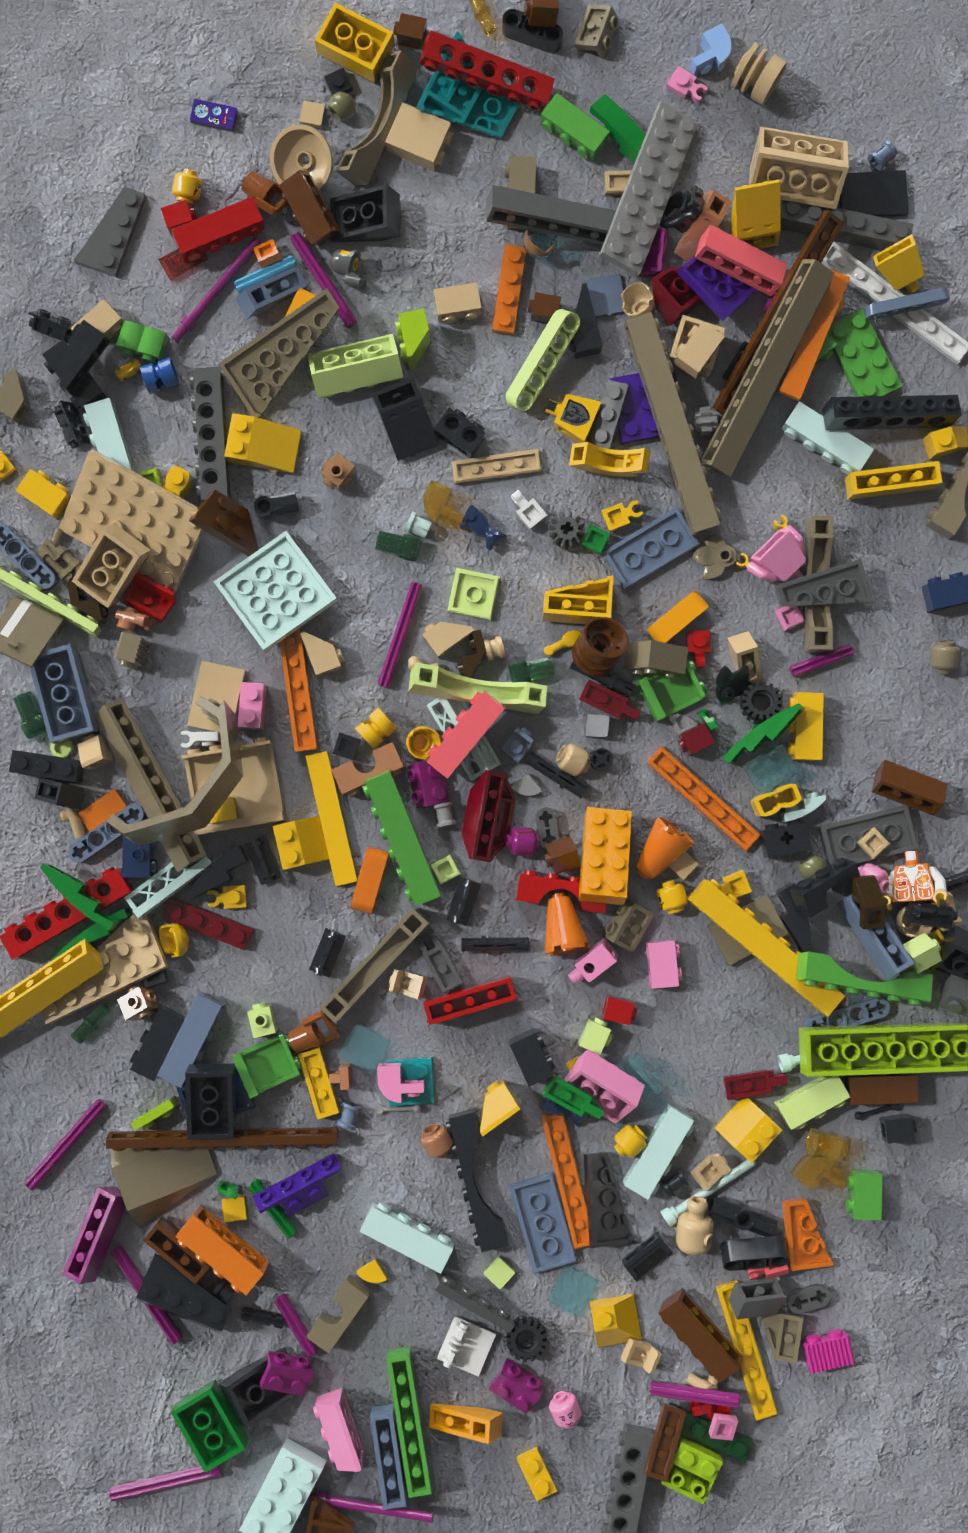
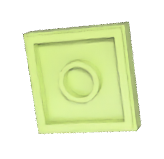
(473, 594)

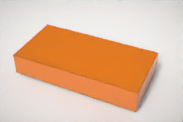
(102, 809)

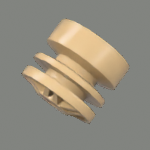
(758, 73)

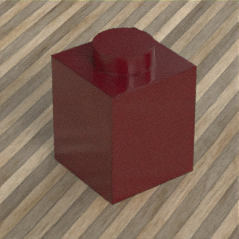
(695, 739)

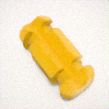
(128, 370)

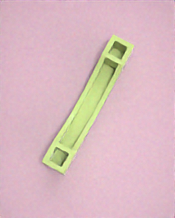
(441, 683)

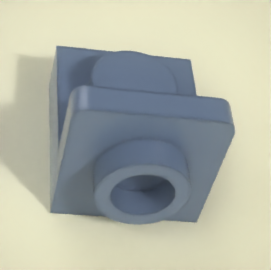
(518, 744)

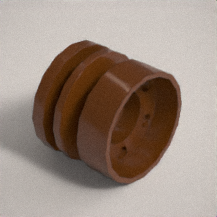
(600, 646)

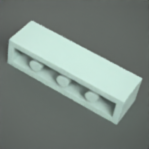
(107, 432)
(833, 445)
(661, 1147)
(407, 1237)

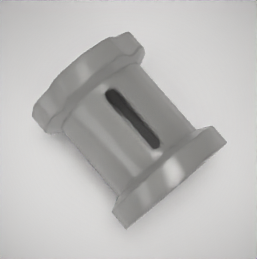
(444, 814)

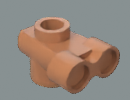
(130, 618)

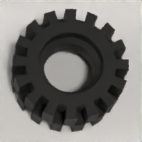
(760, 690)
(527, 1352)

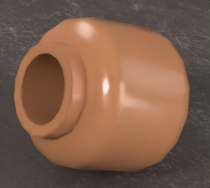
(436, 1141)

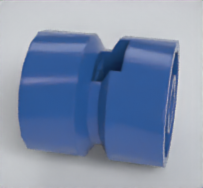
(159, 375)

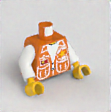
(915, 882)

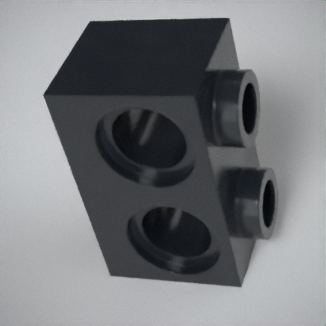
(456, 437)

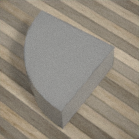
(681, 723)
(526, 786)

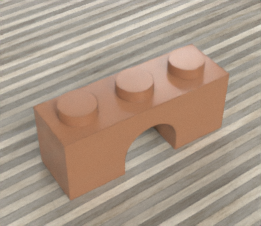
(351, 780)

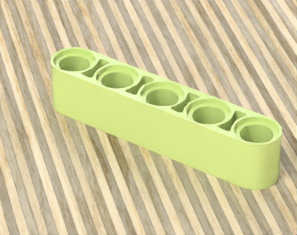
(543, 348)

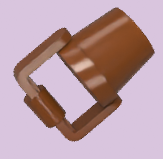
(262, 192)
(309, 1034)

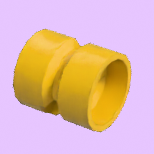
(376, 728)

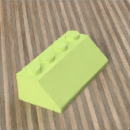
(355, 366)

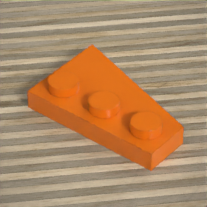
(802, 1237)

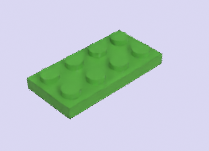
(863, 356)

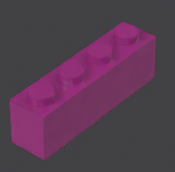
(95, 1235)

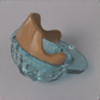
(541, 244)

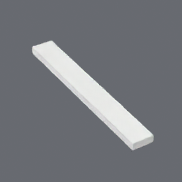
(878, 290)

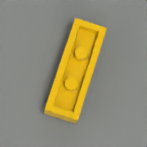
(318, 1083)

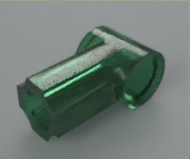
(405, 546)
(530, 671)
(30, 713)

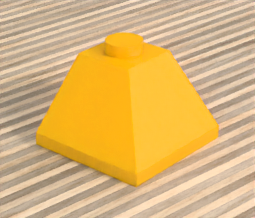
(497, 1106)
(615, 1320)

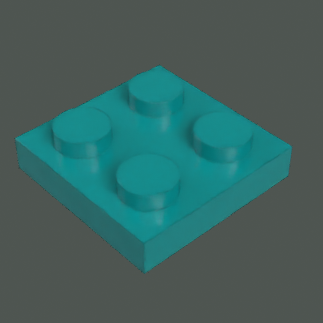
(416, 1070)

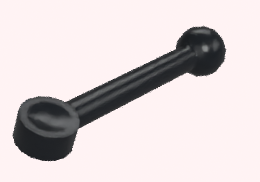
(859, 1115)

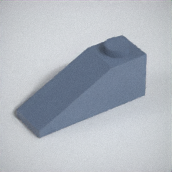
(270, 292)

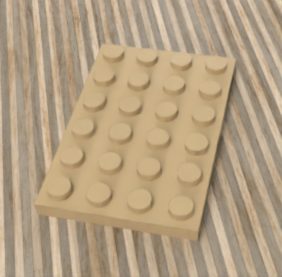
(146, 511)

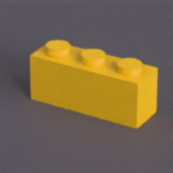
(807, 727)

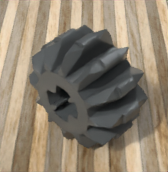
(573, 536)

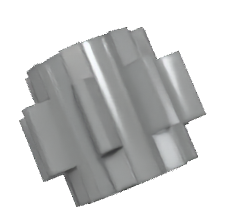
(705, 420)

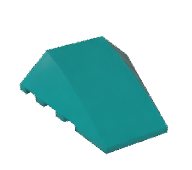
(466, 104)

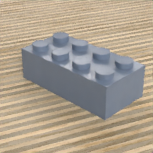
(63, 695)

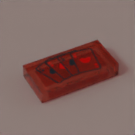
(175, 266)

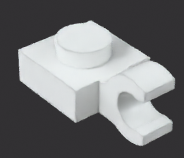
(529, 512)
(206, 738)

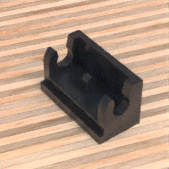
(646, 1256)

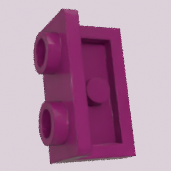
(656, 256)
(427, 785)
(287, 1373)
(517, 1386)

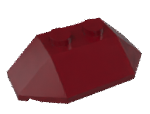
(488, 816)

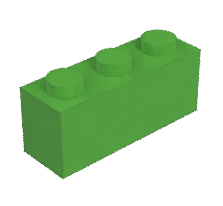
(574, 127)

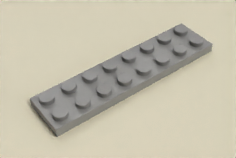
(648, 188)

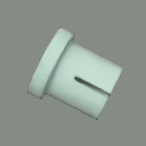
(417, 525)

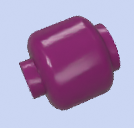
(522, 841)

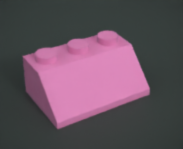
(607, 1083)
(340, 1431)

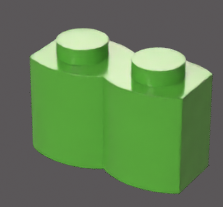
(142, 342)

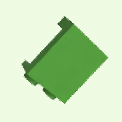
(671, 695)
(266, 1064)

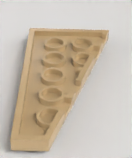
(127, 958)

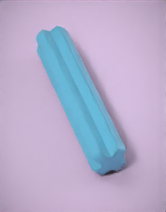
(265, 273)

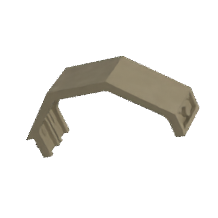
(210, 795)

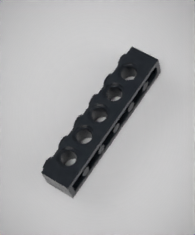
(891, 412)

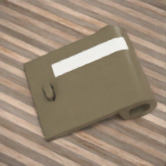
(27, 630)

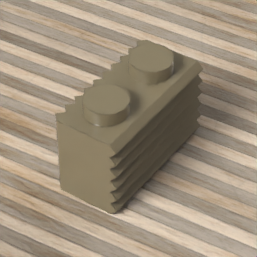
(132, 651)

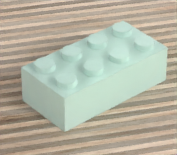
(284, 1490)

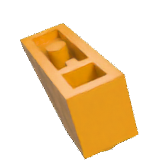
(467, 1421)

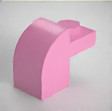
(391, 1083)

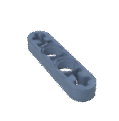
(906, 304)
(25, 554)
(105, 830)
(845, 1013)

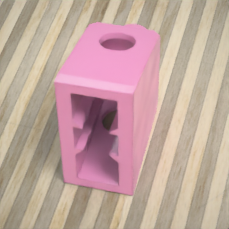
(601, 955)

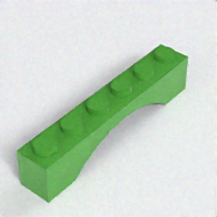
(821, 969)

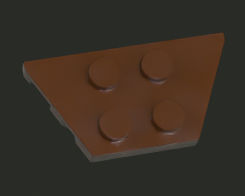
(226, 522)
(326, 1519)

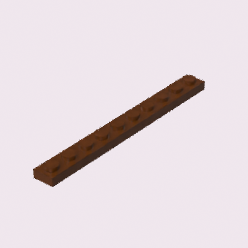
(814, 248)
(243, 1137)

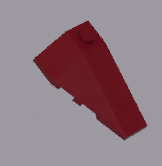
(673, 295)

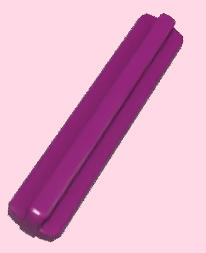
(821, 660)
(295, 1324)

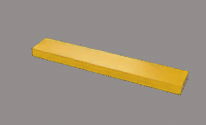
(331, 818)
(751, 1366)

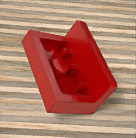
(150, 597)

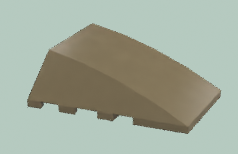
(159, 1178)

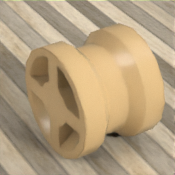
(494, 648)

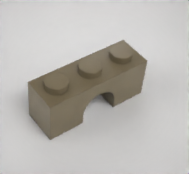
(327, 1331)

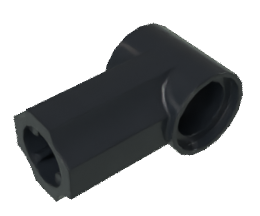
(279, 504)

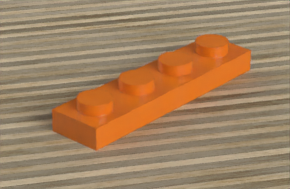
(509, 290)

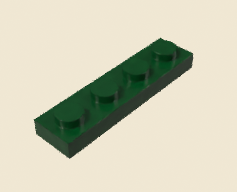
(698, 1428)

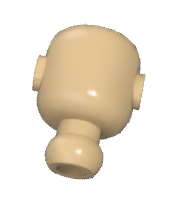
(695, 1228)

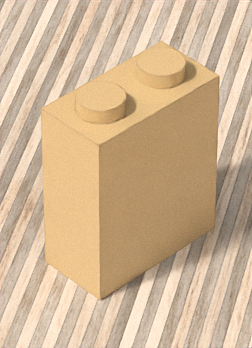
(419, 137)

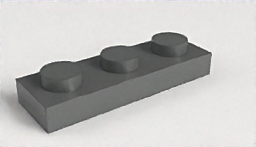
(610, 414)

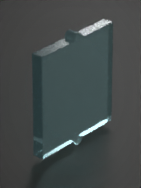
(364, 1048)
(572, 1290)

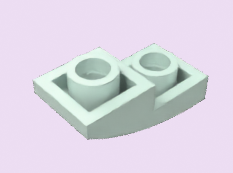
(807, 805)

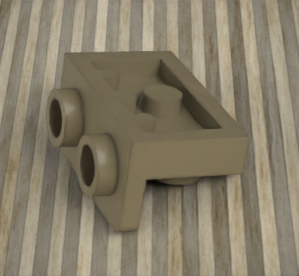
(597, 29)
(628, 925)

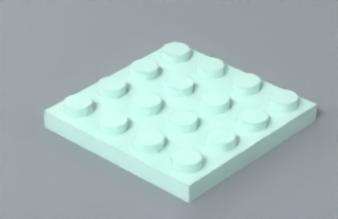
(275, 591)

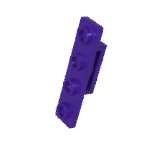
(300, 1188)

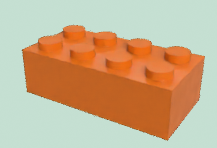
(222, 1250)

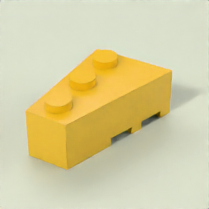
(579, 602)

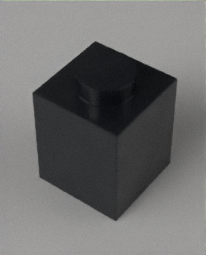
(897, 1128)

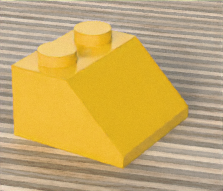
(300, 842)
(748, 1129)

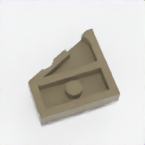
(784, 1335)

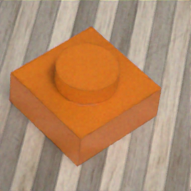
(267, 253)

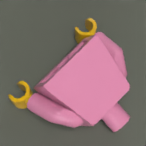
(779, 556)

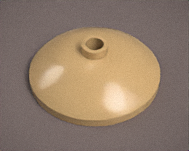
(293, 146)

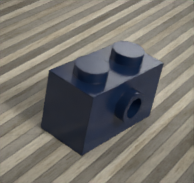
(138, 860)

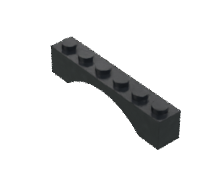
(489, 1226)

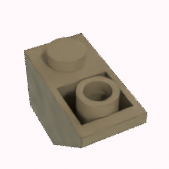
(13, 396)

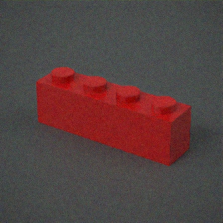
(218, 229)
(469, 1000)

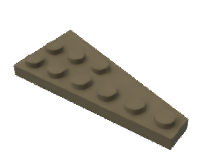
(270, 359)

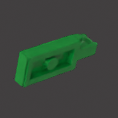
(572, 1097)

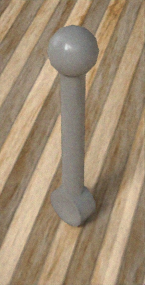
(380, 1109)

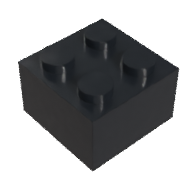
(531, 1058)

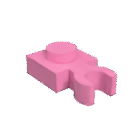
(684, 83)

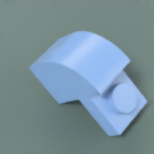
(716, 48)

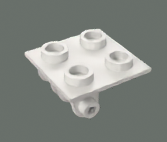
(466, 1346)

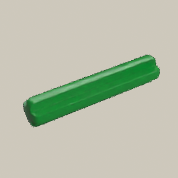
(276, 1212)

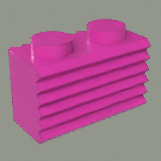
(827, 1351)

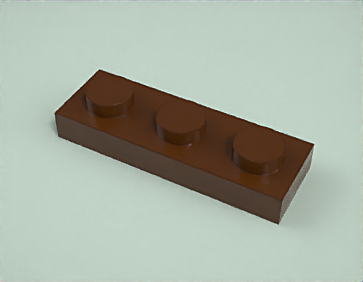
(664, 1442)

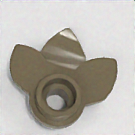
(711, 556)

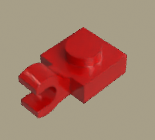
(698, 644)
(701, 1408)

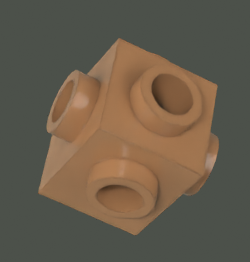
(338, 465)
(138, 1003)

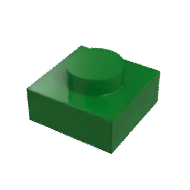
(595, 539)

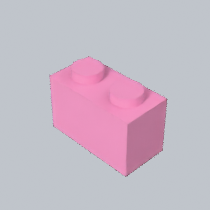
(252, 706)
(663, 964)

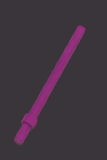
(188, 322)
(373, 1507)

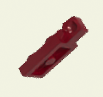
(608, 701)
(752, 1083)

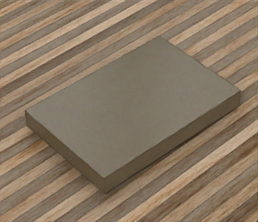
(765, 913)

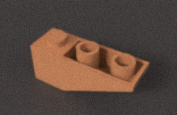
(712, 213)

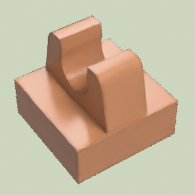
(343, 1076)

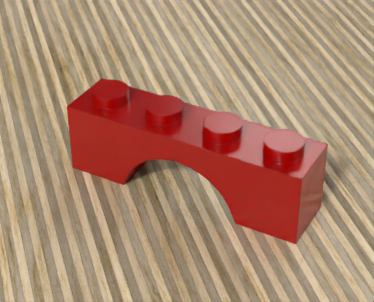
(533, 888)

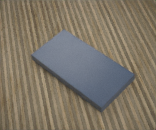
(650, 548)
(543, 1223)

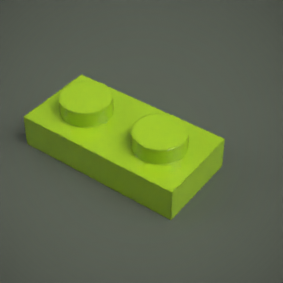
(147, 1119)

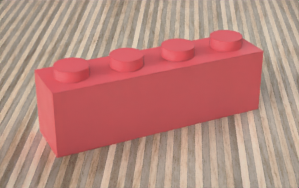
(741, 260)
(465, 735)

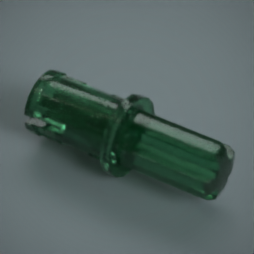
(90, 1023)

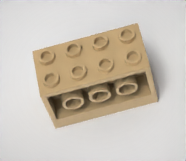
(807, 165)

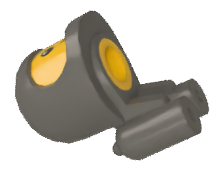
(347, 264)

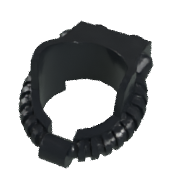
(689, 208)

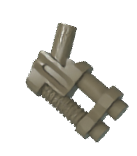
(53, 552)

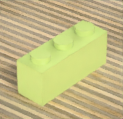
(811, 1101)

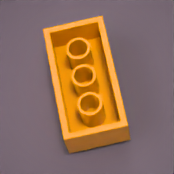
(605, 856)

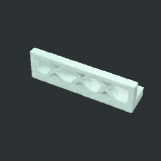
(481, 753)
(169, 889)

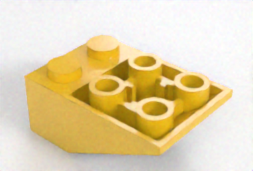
(757, 214)

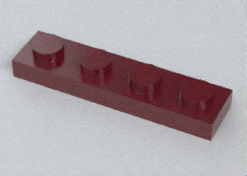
(207, 923)

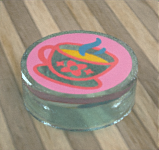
(848, 1000)

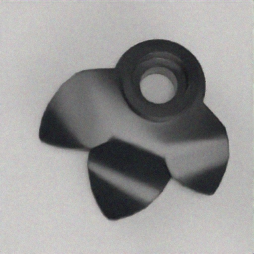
(731, 684)

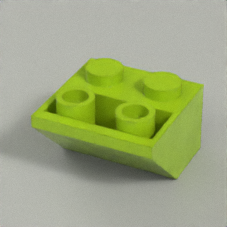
(414, 333)
(693, 1469)

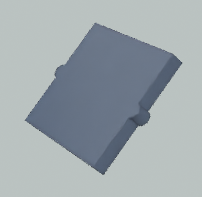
(606, 295)

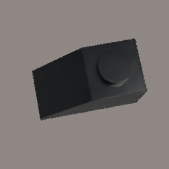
(59, 793)

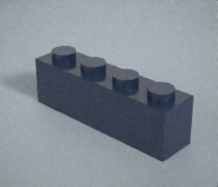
(946, 593)

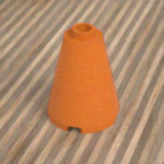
(662, 848)
(563, 927)

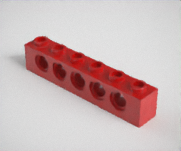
(498, 67)
(13, 937)

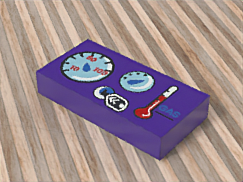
(213, 115)

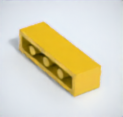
(893, 480)

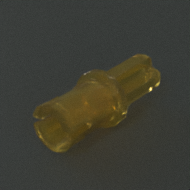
(482, 13)

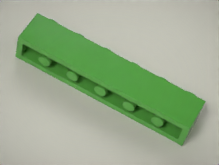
(402, 838)
(409, 1422)

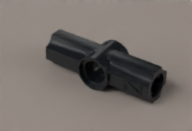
(729, 1213)

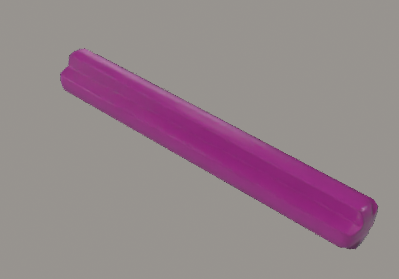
(694, 1394)

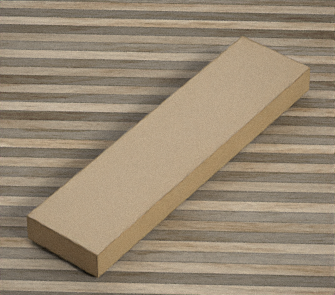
(496, 466)

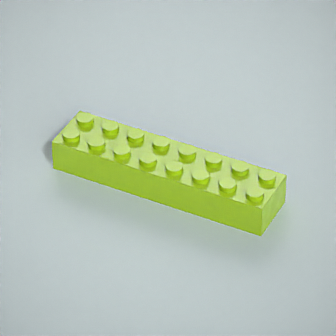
(883, 1049)

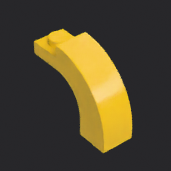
(608, 461)

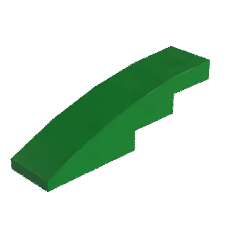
(620, 125)
(771, 728)
(73, 891)
(95, 932)

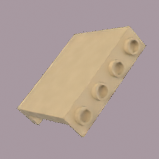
(256, 795)

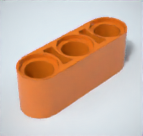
(369, 880)

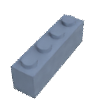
(879, 942)
(191, 1038)
(388, 1456)

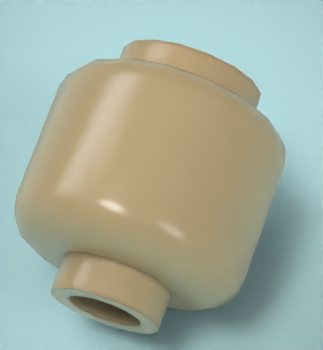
(573, 759)

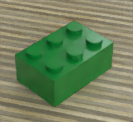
(209, 1426)

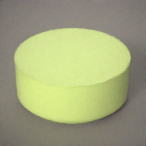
(62, 750)

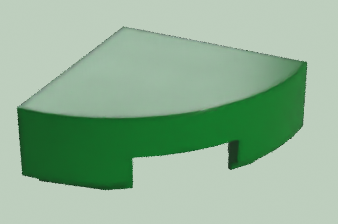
(705, 718)
(228, 1189)

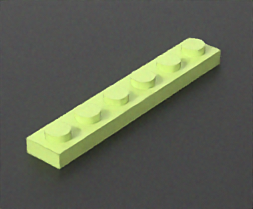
(49, 602)

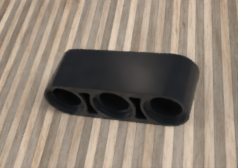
(537, 40)
(754, 1253)

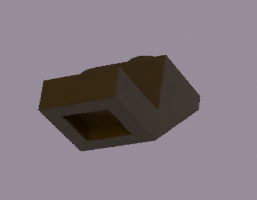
(91, 606)
(471, 662)
(872, 905)

